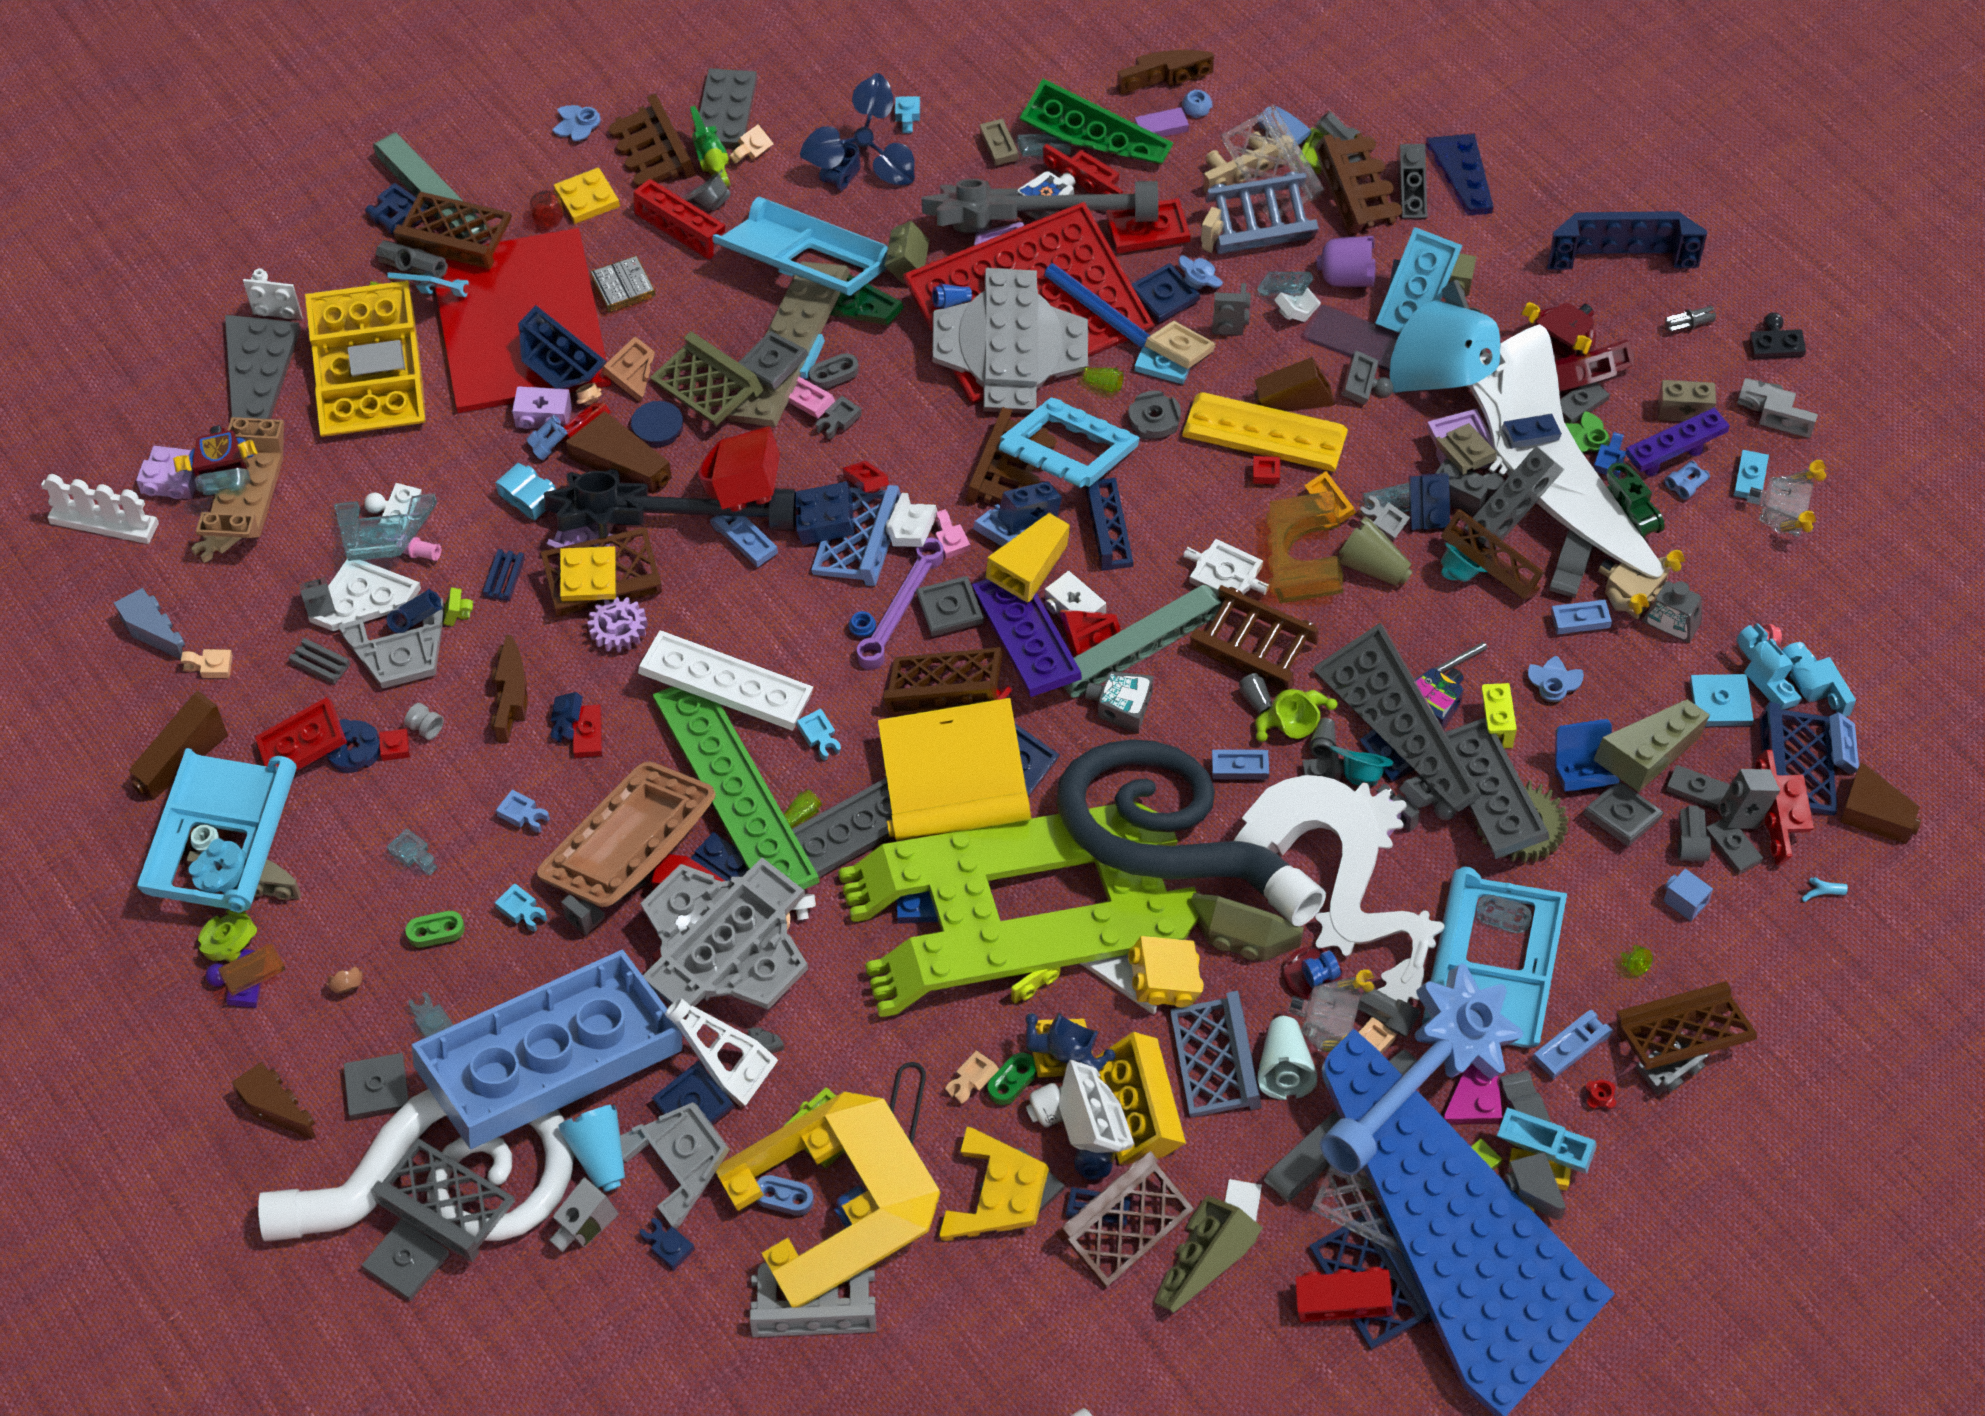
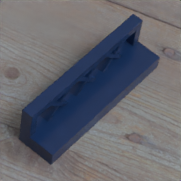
(1102, 524)

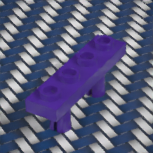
(1676, 440)

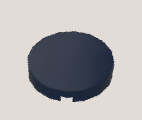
(657, 423)

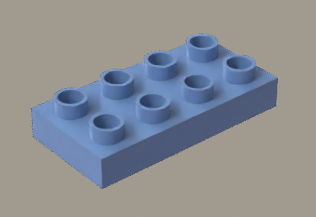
(546, 1048)

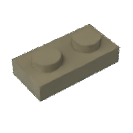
(999, 142)

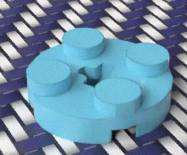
(205, 872)

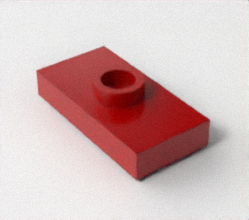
(588, 732)

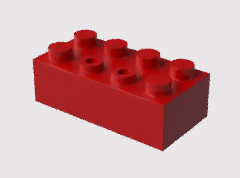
(741, 469)

